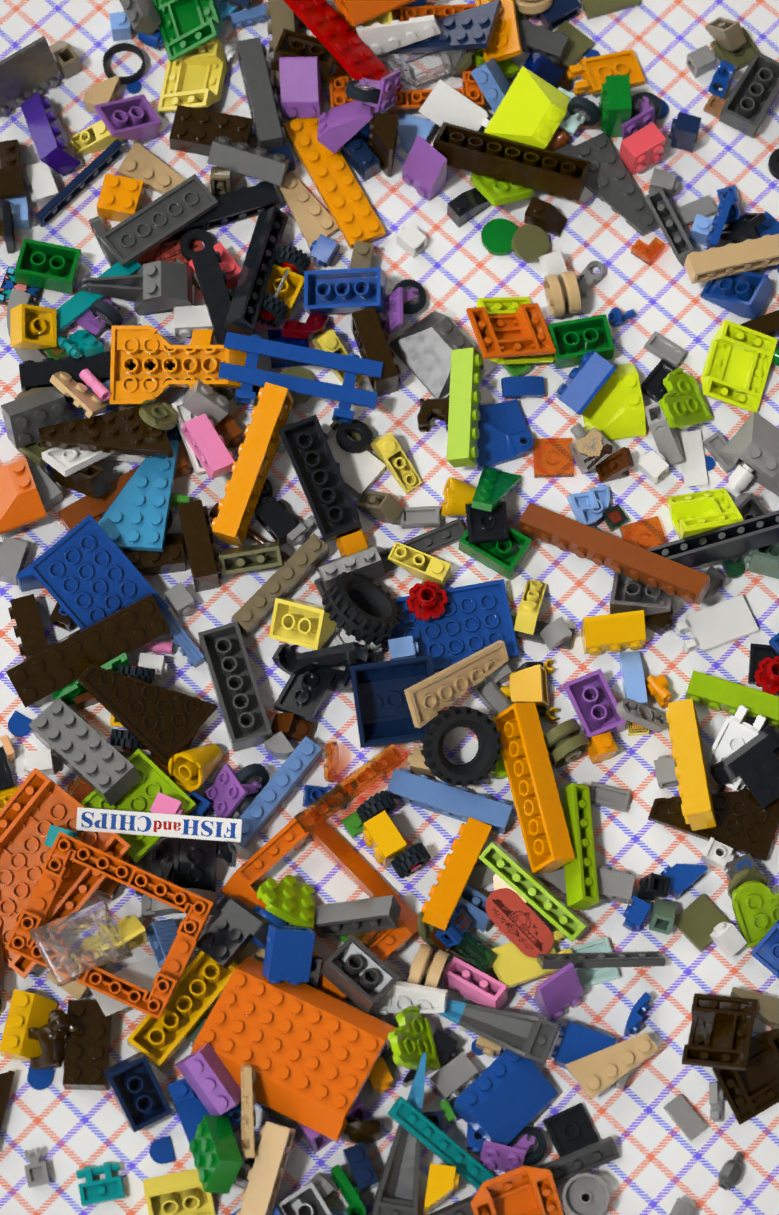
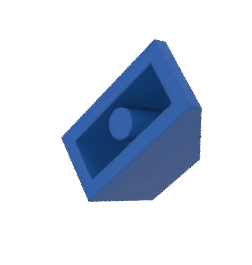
(683, 877)

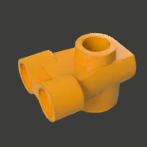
(658, 687)

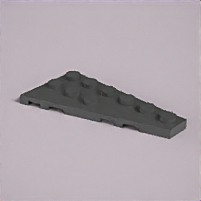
(613, 184)

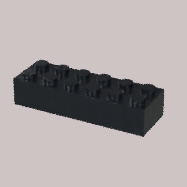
(320, 478)

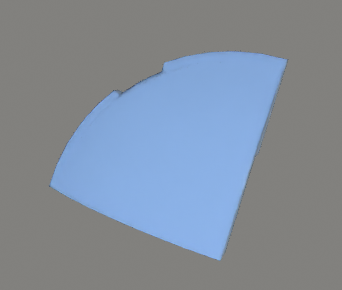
(412, 126)
(589, 505)

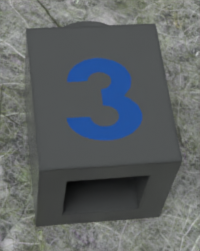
(743, 862)

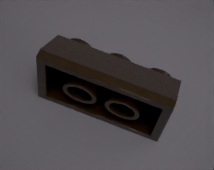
(301, 45)
(384, 140)
(154, 562)

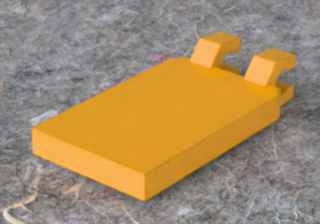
(597, 68)

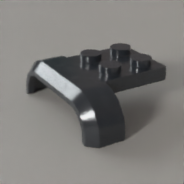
(307, 691)
(755, 766)
(194, 860)
(232, 931)

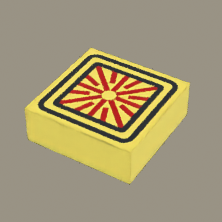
(635, 729)

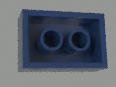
(137, 1091)

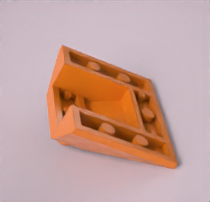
(511, 334)
(18, 496)
(518, 1193)

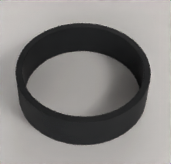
(124, 47)

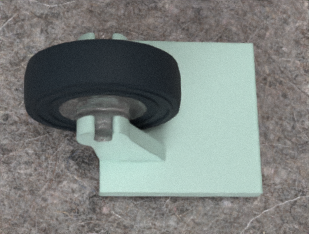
(579, 111)

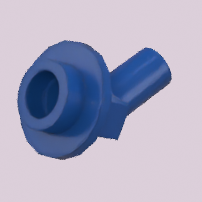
(617, 318)

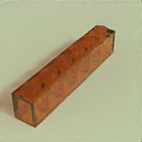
(348, 788)

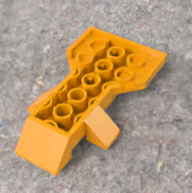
(145, 345)

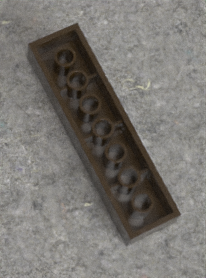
(512, 161)
(93, 644)

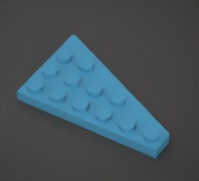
(142, 508)

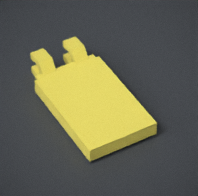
(516, 968)

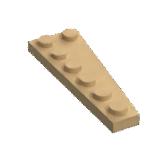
(440, 689)

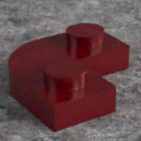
(315, 323)

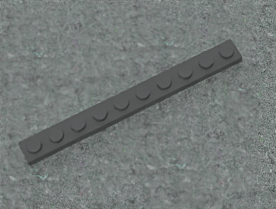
(561, 1168)

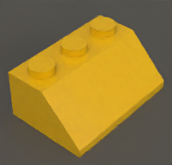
(613, 632)
(25, 1012)

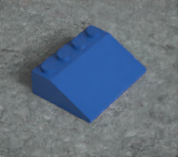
(505, 1098)

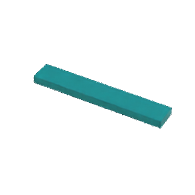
(82, 301)
(439, 1143)

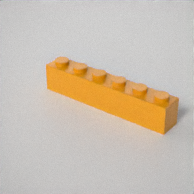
(456, 873)

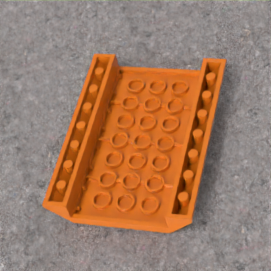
(23, 853)
(301, 1042)

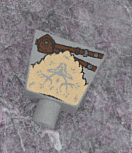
(589, 447)

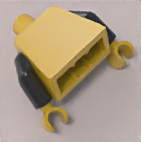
(530, 685)

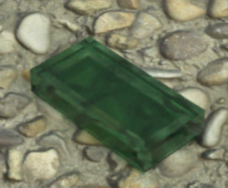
(476, 952)

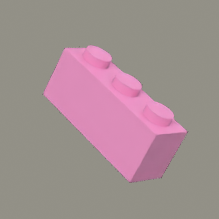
(208, 446)
(474, 984)

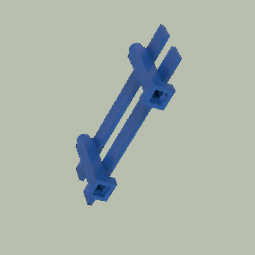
(344, 393)

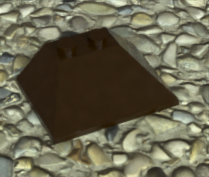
(10, 170)
(720, 1032)
(758, 1086)

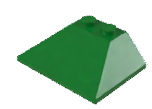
(187, 24)

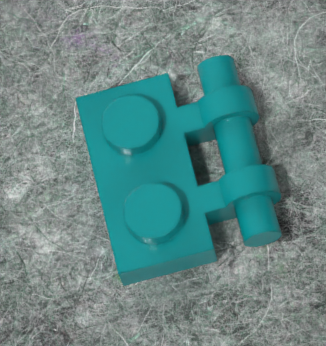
(80, 343)
(101, 1190)

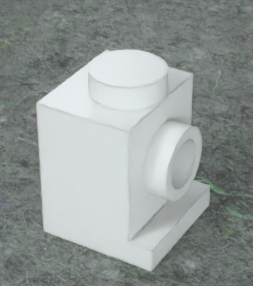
(711, 858)

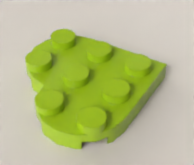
(499, 191)
(684, 402)
(289, 900)
(755, 910)
(412, 1040)

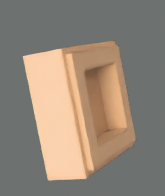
(6, 743)

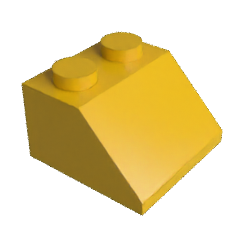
(33, 327)
(440, 1185)

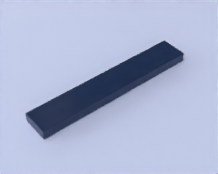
(79, 183)

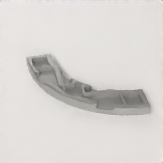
(16, 298)
(483, 876)

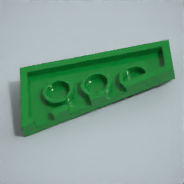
(493, 487)
(74, 689)

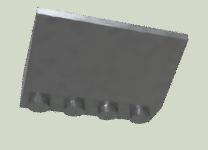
(25, 74)

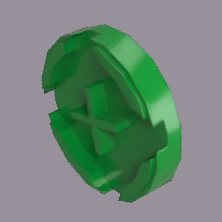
(497, 236)

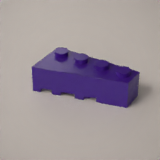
(49, 135)

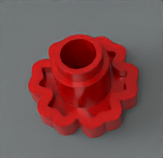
(427, 601)
(768, 675)

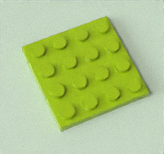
(140, 799)

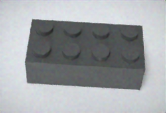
(752, 96)

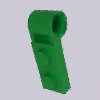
(350, 1194)

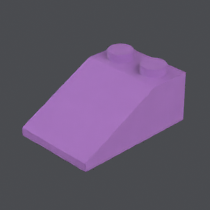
(300, 87)
(130, 118)
(342, 124)
(425, 169)
(559, 993)

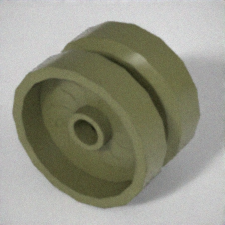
(565, 743)

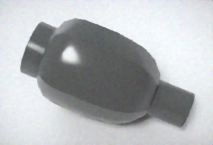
(731, 1172)

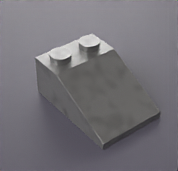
(634, 595)

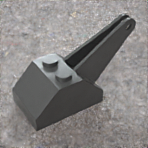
(153, 288)

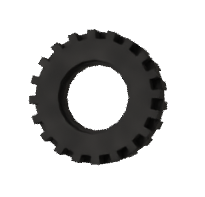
(361, 608)
(485, 758)

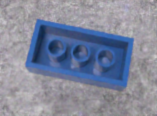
(344, 290)

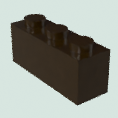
(88, 481)
(28, 625)

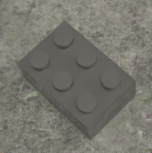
(32, 412)

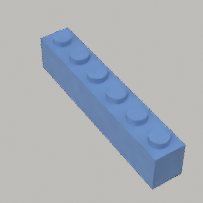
(278, 790)
(447, 800)

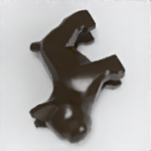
(432, 408)
(51, 1040)

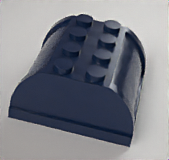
(381, 699)

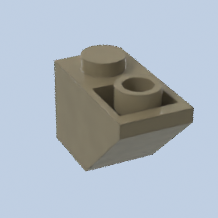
(65, 58)

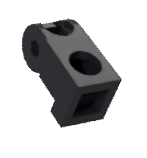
(653, 887)

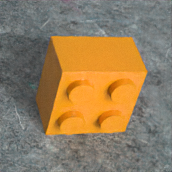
(120, 197)

